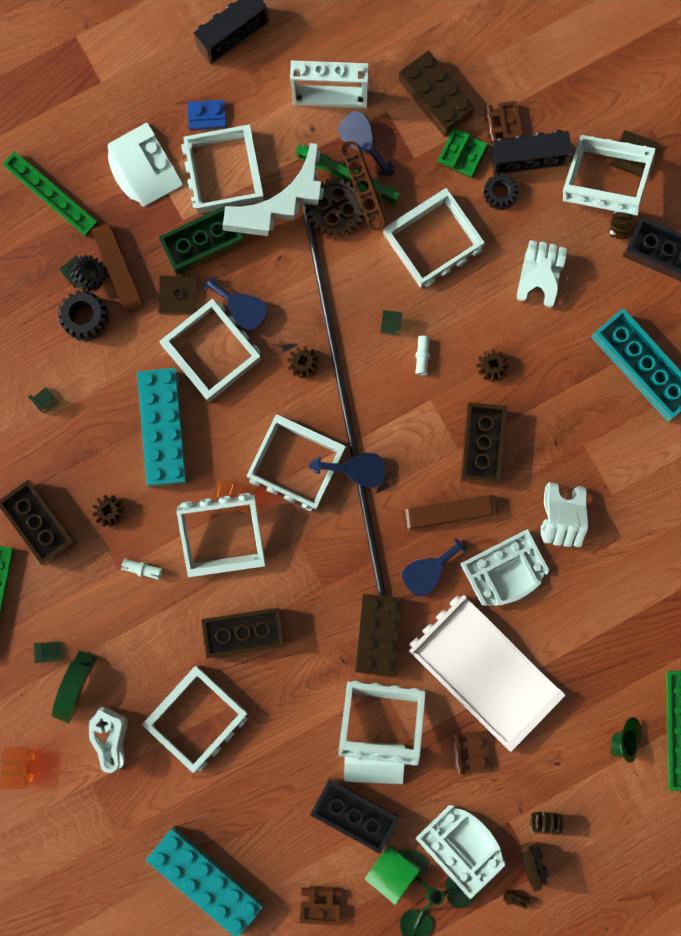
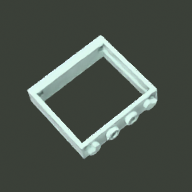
(329, 72)
(216, 137)
(442, 197)
(604, 199)
(240, 335)
(303, 432)
(226, 564)
(173, 696)
(378, 752)

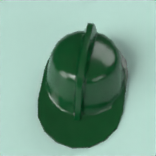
(626, 742)

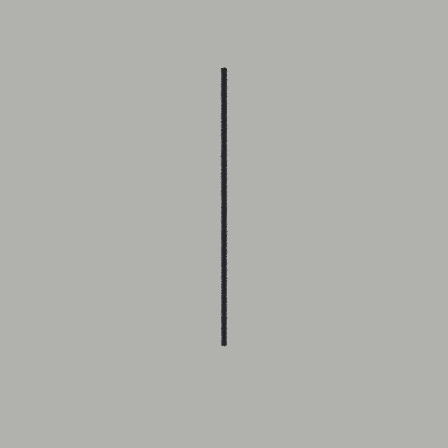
(343, 399)

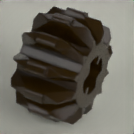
(620, 225)
(310, 364)
(486, 367)
(106, 505)
(546, 823)

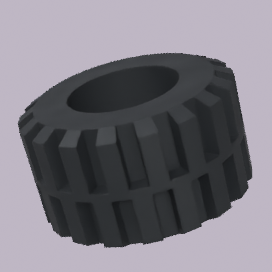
(79, 301)

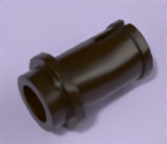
(516, 899)

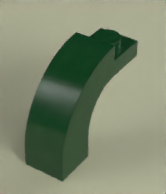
(71, 686)

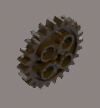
(344, 221)

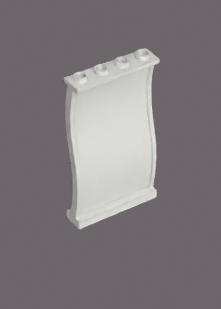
(486, 672)

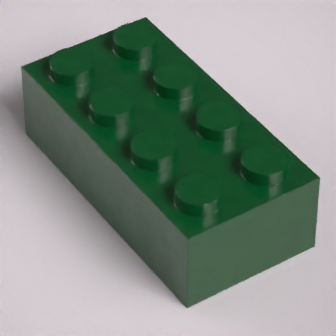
(199, 242)

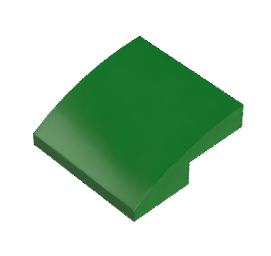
(463, 153)
(392, 874)

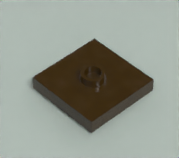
(630, 166)
(178, 294)

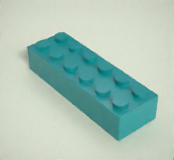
(642, 362)
(162, 427)
(205, 882)

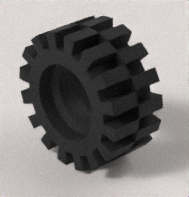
(493, 199)
(83, 279)

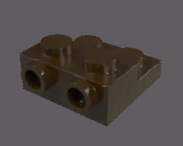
(535, 871)

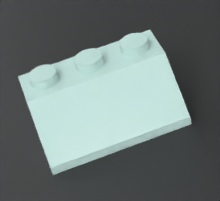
(373, 770)

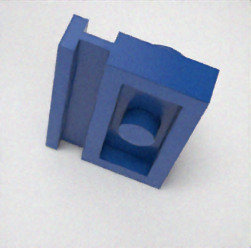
(206, 115)

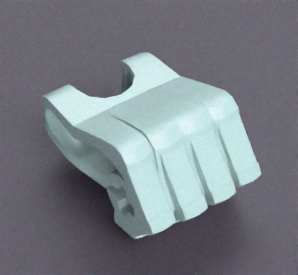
(542, 270)
(566, 518)
(114, 745)

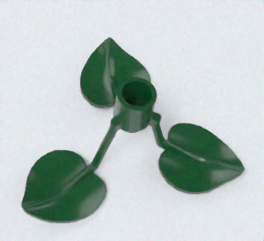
(418, 924)

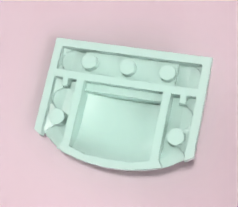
(142, 166)
(506, 570)
(463, 849)

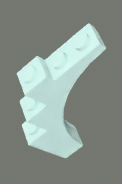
(256, 218)

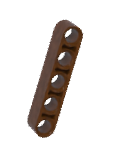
(364, 175)
(117, 267)
(449, 512)

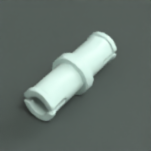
(422, 355)
(141, 569)

